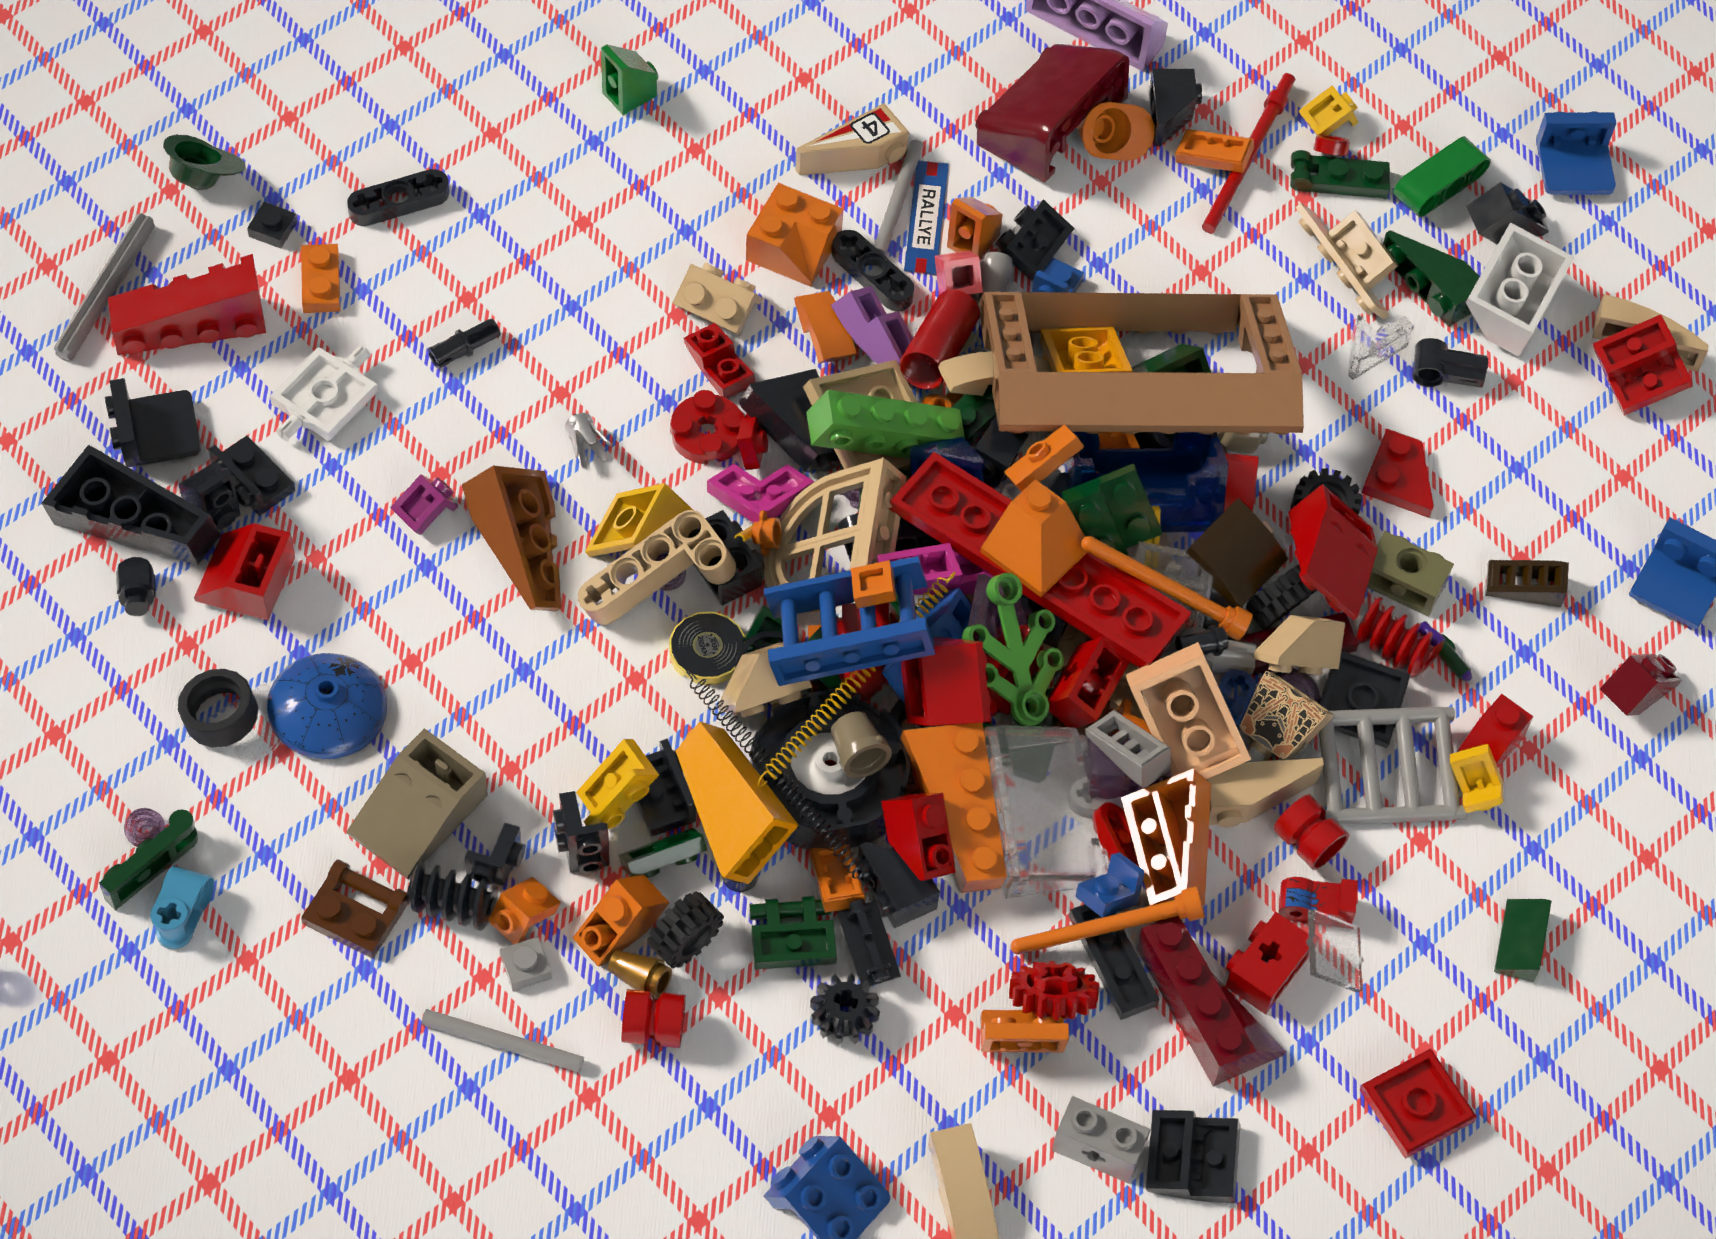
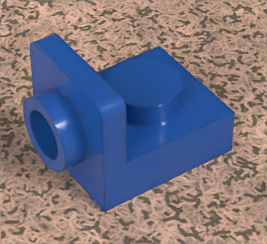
(1058, 278)
(1115, 889)

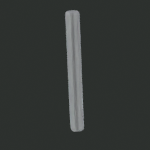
(104, 287)

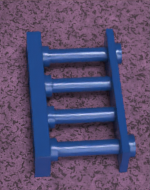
(848, 651)

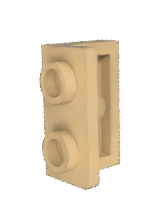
(715, 298)

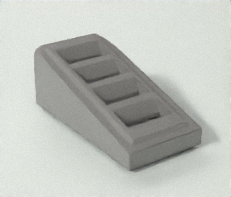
(1142, 768)

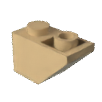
(1305, 643)

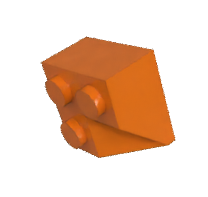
(793, 234)

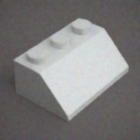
(1517, 288)

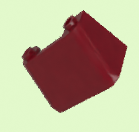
(1049, 103)

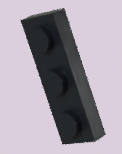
(1117, 967)

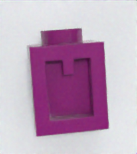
(423, 502)

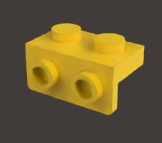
(617, 784)

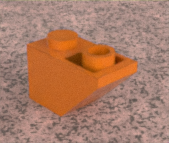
(620, 918)

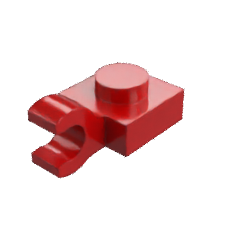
(752, 442)

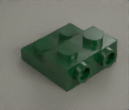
(1114, 509)

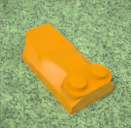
(1084, 350)

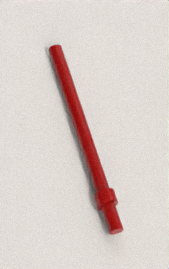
(1274, 105)

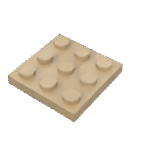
(875, 380)

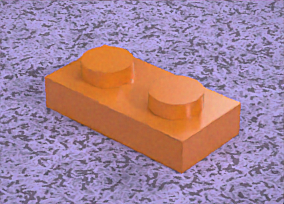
(320, 278)

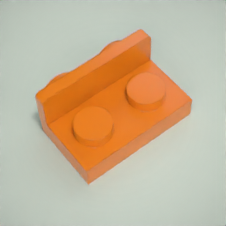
(1022, 1032)

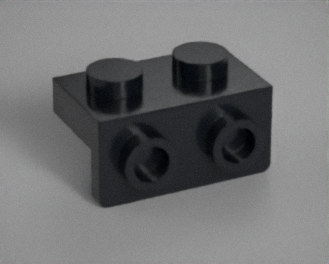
(669, 797)
(584, 845)

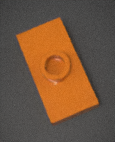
(1214, 150)
(1044, 458)
(833, 880)

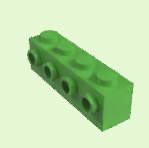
(879, 423)

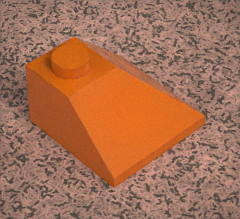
(1036, 538)

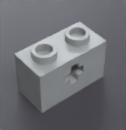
(1100, 1139)

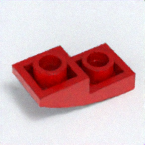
(717, 360)

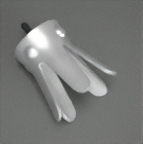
(582, 429)

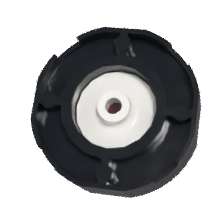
(845, 802)

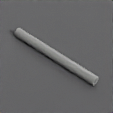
(898, 196)
(502, 1040)

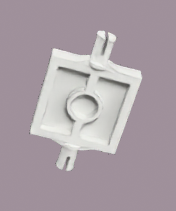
(323, 393)

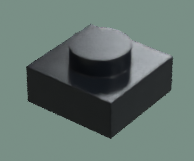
(272, 225)

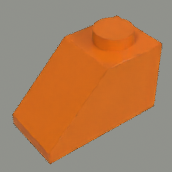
(973, 226)

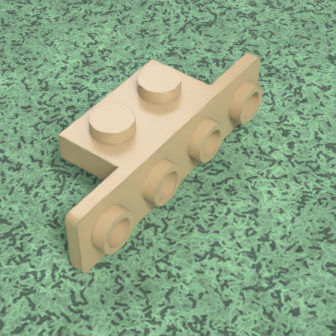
(1356, 252)

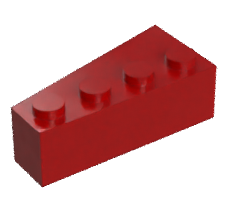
(189, 310)

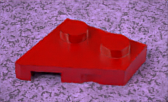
(1400, 474)

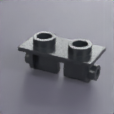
(868, 942)

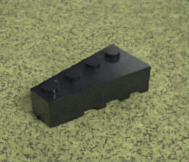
(127, 508)

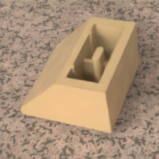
(755, 684)

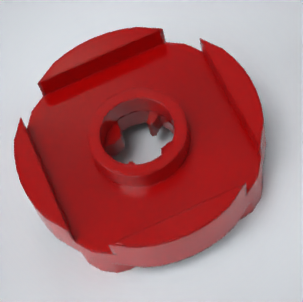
(700, 410)

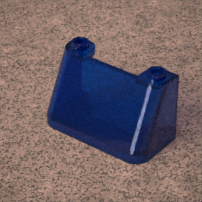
(1181, 480)

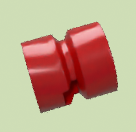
(1316, 837)
(653, 1018)

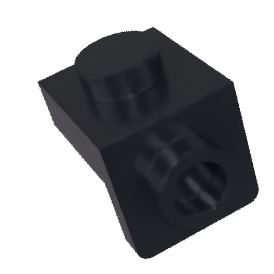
(506, 854)

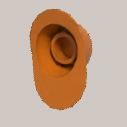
(1117, 131)

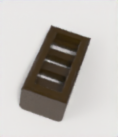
(1538, 569)

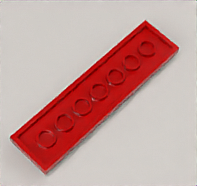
(1089, 596)

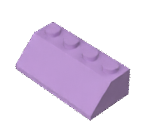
(1107, 25)

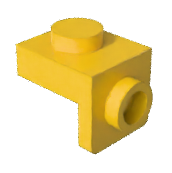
(1478, 778)

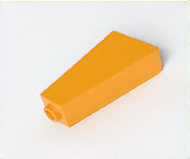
(739, 818)

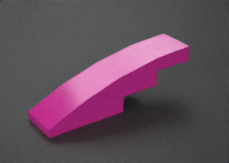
(941, 562)

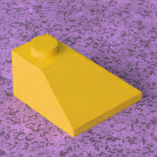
(634, 517)

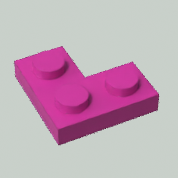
(750, 495)

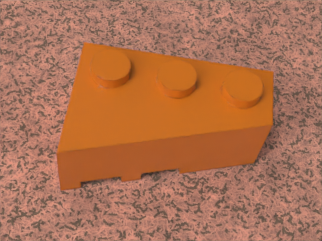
(1171, 834)

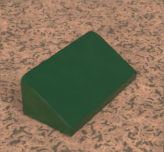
(1522, 938)

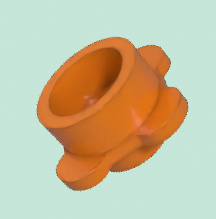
(766, 532)

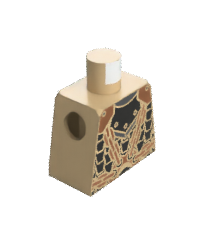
(1281, 719)

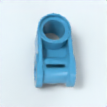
(180, 906)

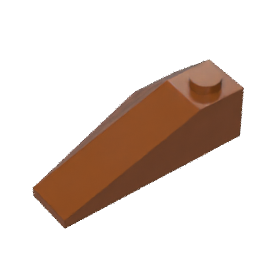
(514, 517)

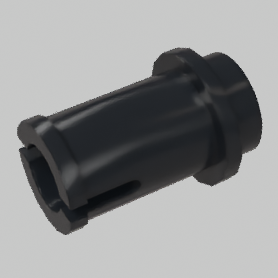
(1212, 640)

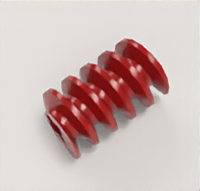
(1397, 639)

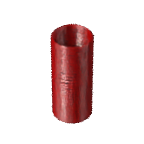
(939, 338)

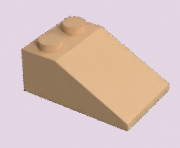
(1188, 713)

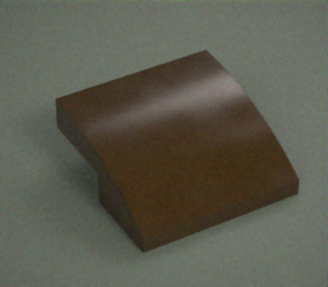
(1238, 553)

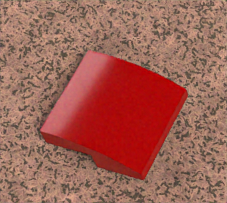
(1642, 364)

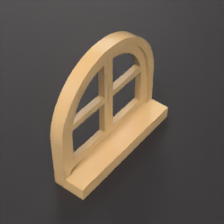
(875, 527)

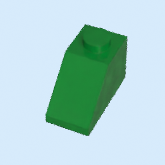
(627, 78)

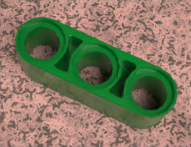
(1442, 176)

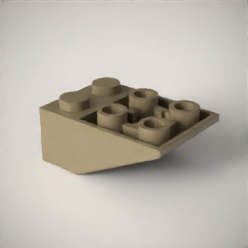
(418, 803)

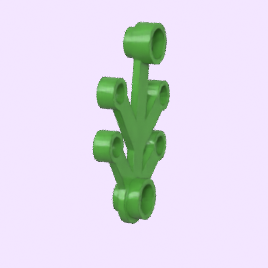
(1018, 654)

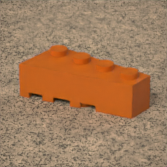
(957, 763)

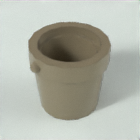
(859, 745)

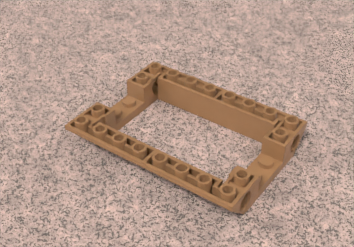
(1143, 400)

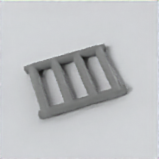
(1374, 811)

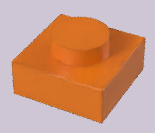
(873, 584)

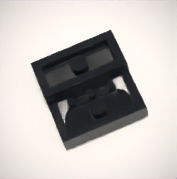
(1193, 1156)

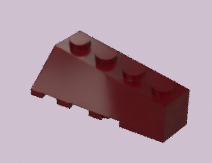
(1210, 1016)

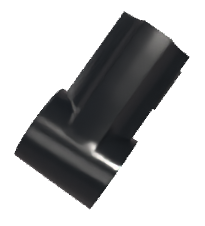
(1438, 364)

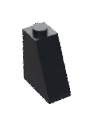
(781, 412)

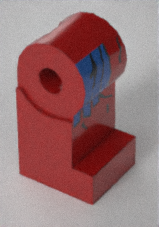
(1301, 895)

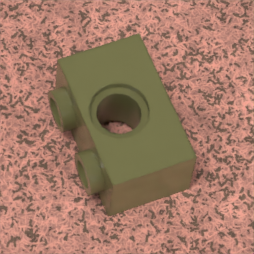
(1416, 589)

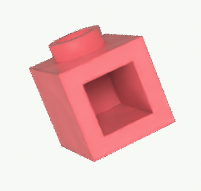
(959, 272)

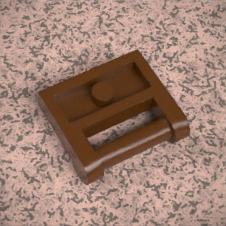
(350, 920)

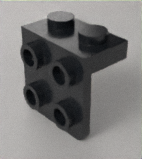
(152, 426)

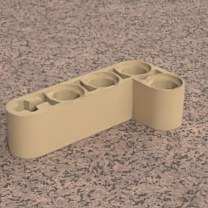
(654, 573)

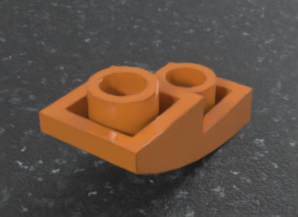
(826, 331)

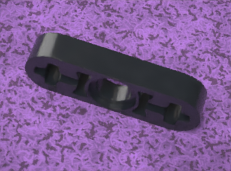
(376, 214)
(870, 255)

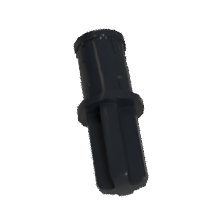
(463, 343)

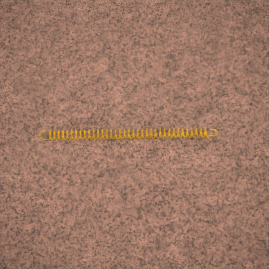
(846, 693)

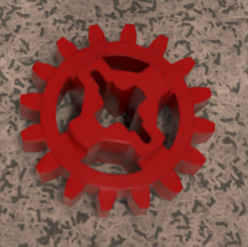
(1054, 990)

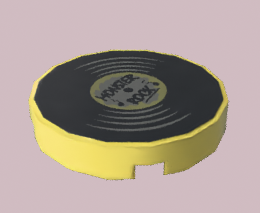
(706, 647)

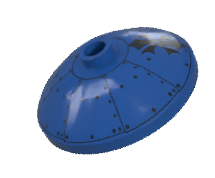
(327, 723)

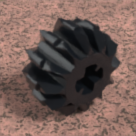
(828, 1009)

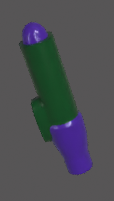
(1448, 652)

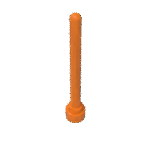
(1233, 620)
(1185, 906)

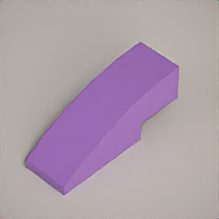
(878, 334)

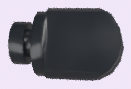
(135, 585)

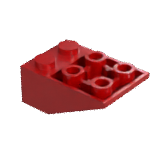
(1333, 549)

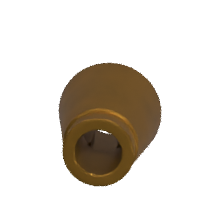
(641, 972)

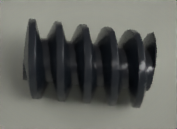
(451, 897)

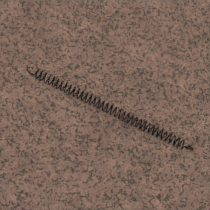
(771, 770)

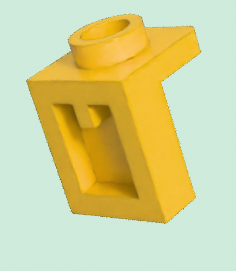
(1329, 111)

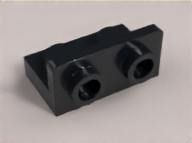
(1035, 238)
(255, 476)

